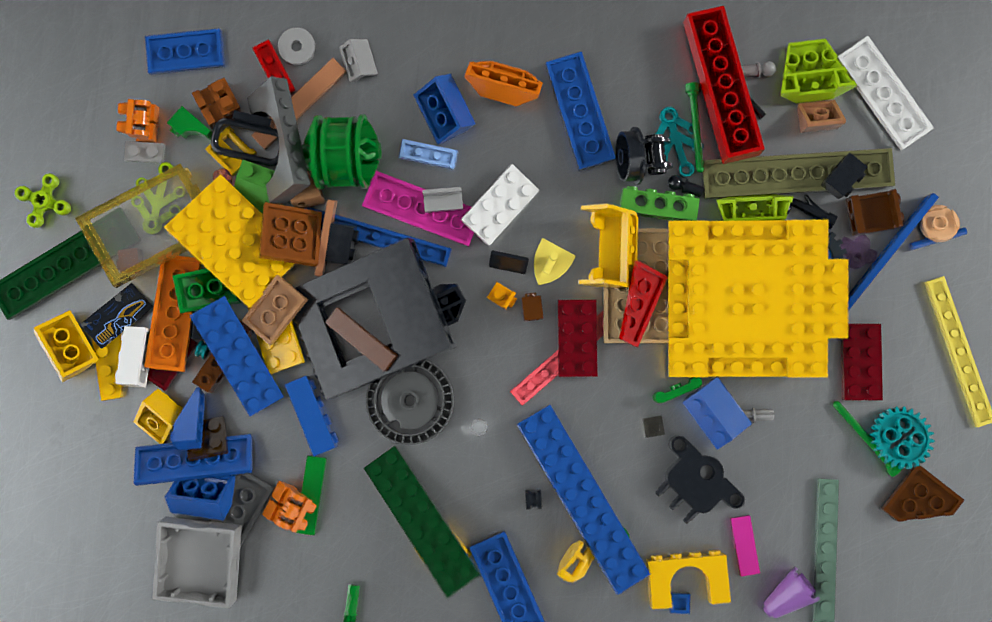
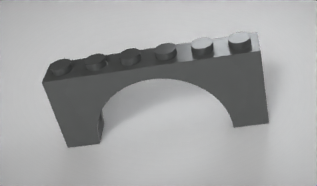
(291, 172)

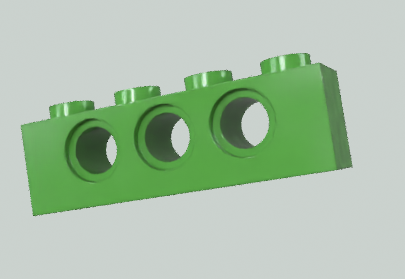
(688, 201)

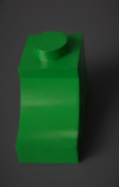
(185, 124)

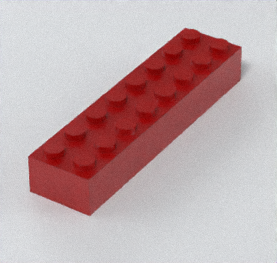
(723, 85)

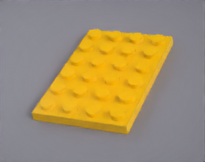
(225, 238)

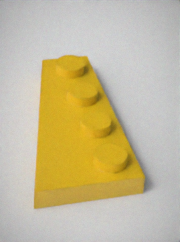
(107, 367)

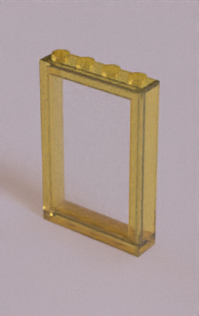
(130, 229)

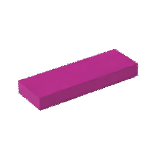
(745, 545)

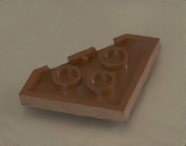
(921, 497)

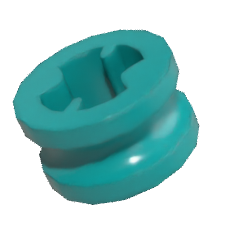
(202, 350)

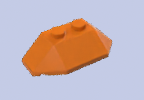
(503, 82)

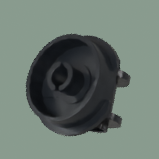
(631, 155)

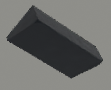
(508, 262)

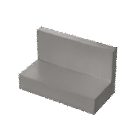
(358, 59)
(443, 199)

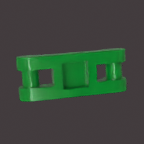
(677, 390)

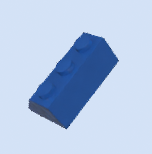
(444, 108)
(717, 412)
(202, 497)

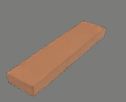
(328, 219)

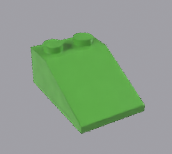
(252, 183)

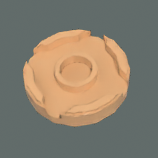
(940, 224)

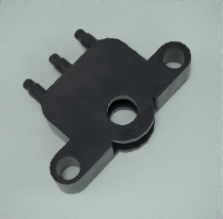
(688, 483)

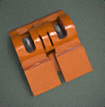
(140, 120)
(289, 509)

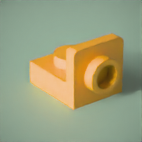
(502, 296)

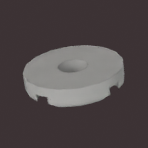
(293, 36)

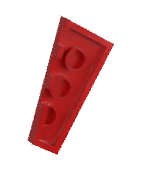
(641, 301)

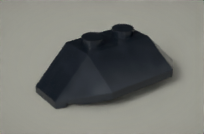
(451, 301)

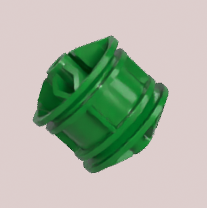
(341, 151)

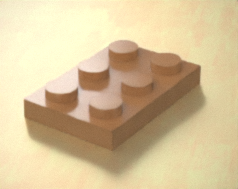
(274, 310)

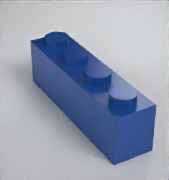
(311, 415)

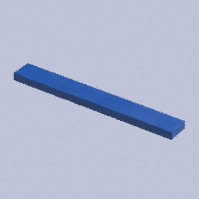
(383, 238)
(891, 248)

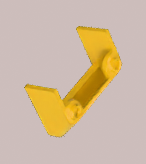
(616, 245)

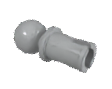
(766, 69)

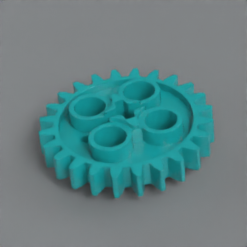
(890, 423)

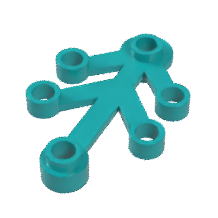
(677, 138)

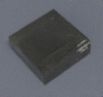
(653, 426)

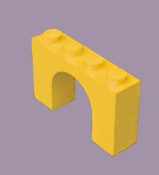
(662, 570)

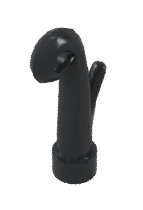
(813, 210)

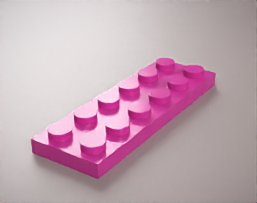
(406, 204)

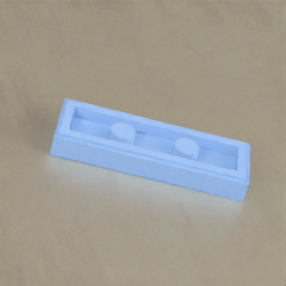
(428, 154)

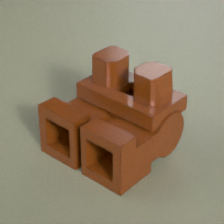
(216, 102)

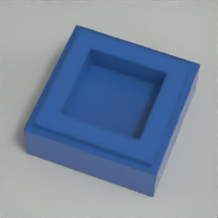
(680, 603)

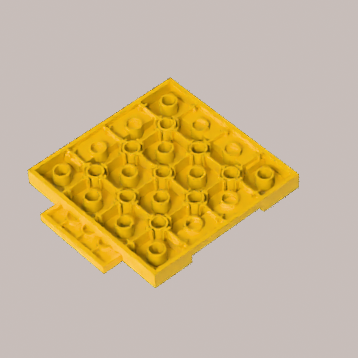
(753, 298)

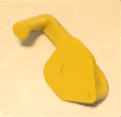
(569, 558)

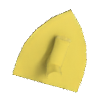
(551, 262)

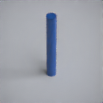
(926, 242)

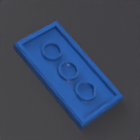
(184, 51)

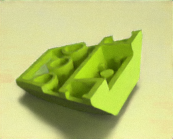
(813, 73)
(754, 207)

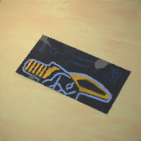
(115, 314)

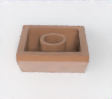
(820, 116)

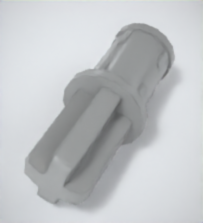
(760, 414)

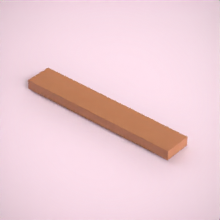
(308, 95)

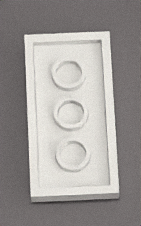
(500, 205)

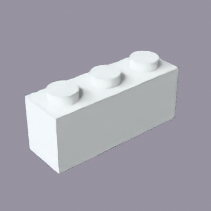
(132, 357)

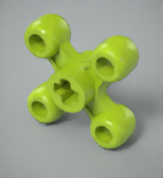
(36, 199)

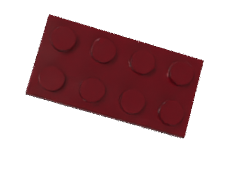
(577, 338)
(862, 363)

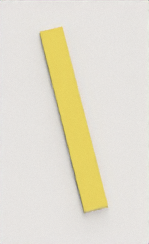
(959, 351)

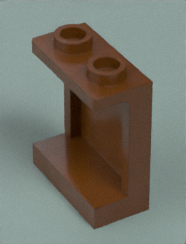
(874, 212)

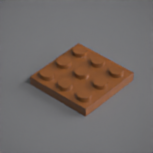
(290, 234)

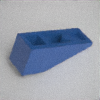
(189, 424)

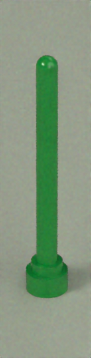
(693, 90)
(864, 435)

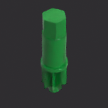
(351, 603)

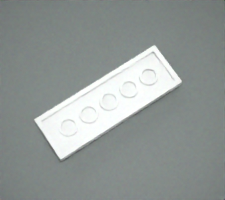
(885, 93)

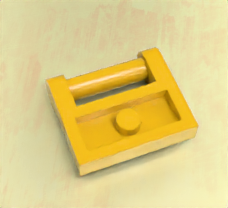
(229, 163)

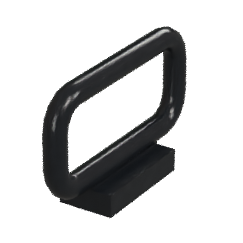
(247, 122)

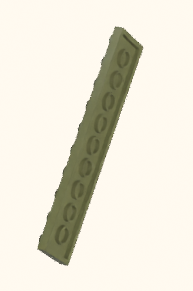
(791, 173)

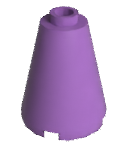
(790, 595)

